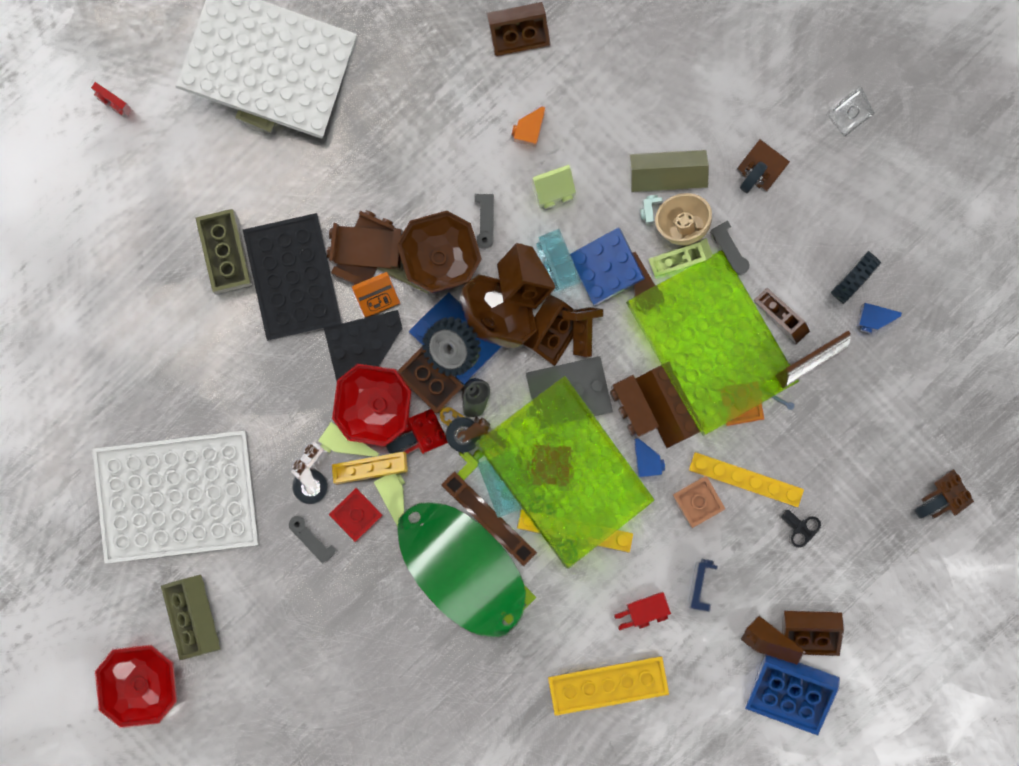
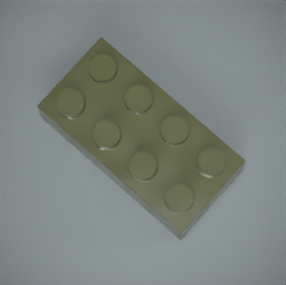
(223, 251)

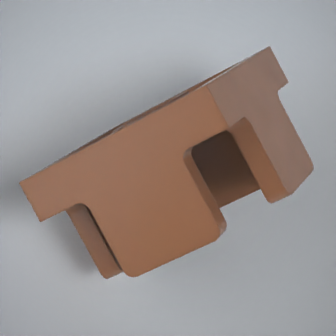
(698, 502)

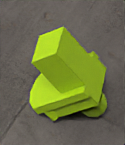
(471, 465)

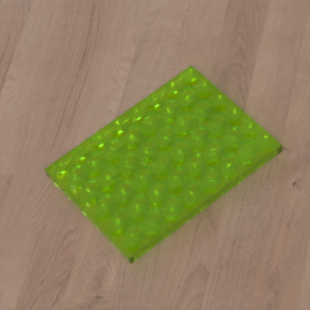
(711, 341)
(565, 472)

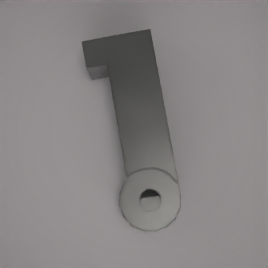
(485, 238)
(726, 244)
(299, 527)

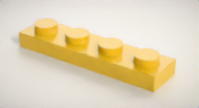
(369, 468)

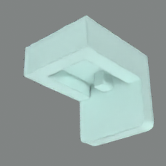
(647, 212)

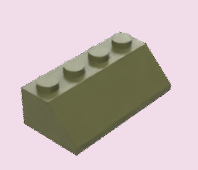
(190, 617)

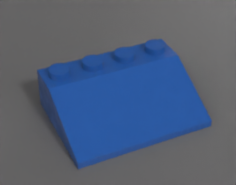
(451, 307)
(793, 693)

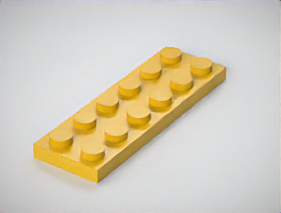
(608, 685)

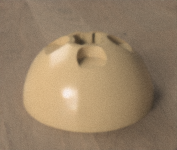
(684, 219)

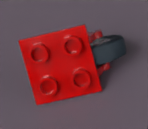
(426, 432)

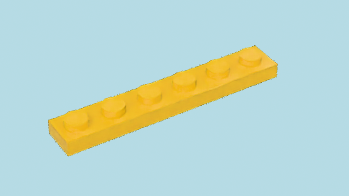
(746, 479)
(617, 541)

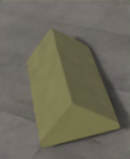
(669, 171)

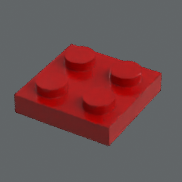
(115, 102)
(355, 514)

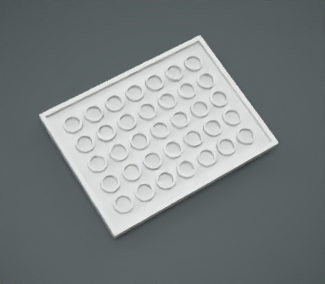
(267, 62)
(175, 497)

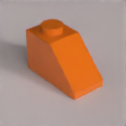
(529, 127)

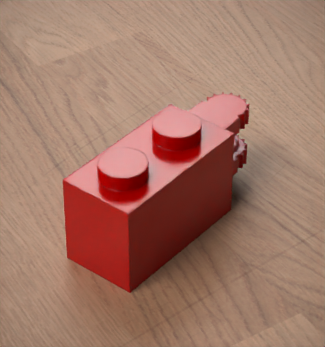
(645, 610)

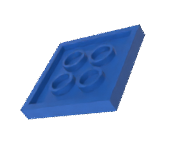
(607, 266)

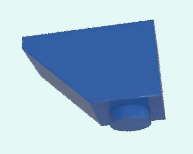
(875, 317)
(647, 460)

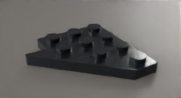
(362, 341)

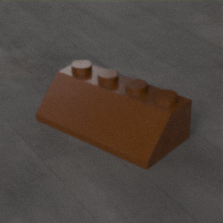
(667, 407)

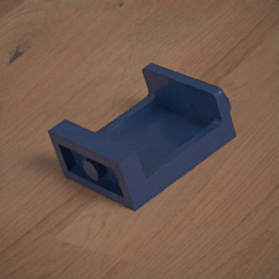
(697, 583)

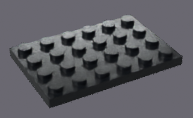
(292, 277)

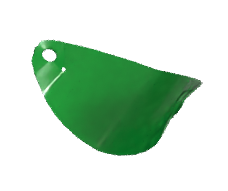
(462, 568)

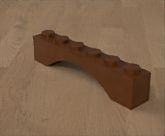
(488, 519)

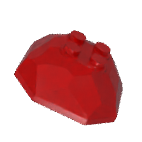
(371, 404)
(135, 686)

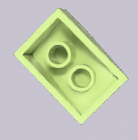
(554, 187)

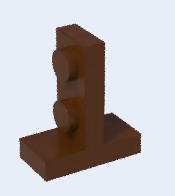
(582, 328)

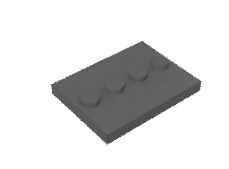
(584, 375)

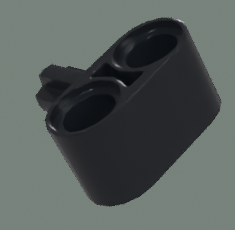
(800, 527)

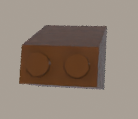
(524, 277)

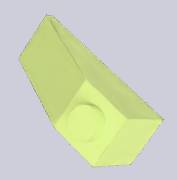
(681, 257)
(334, 440)
(392, 493)

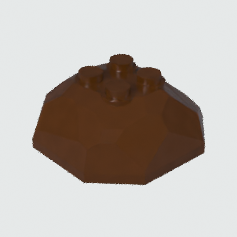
(439, 251)
(491, 317)

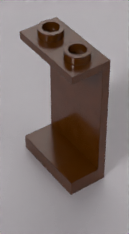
(364, 247)
(358, 274)

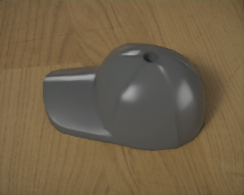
(475, 397)

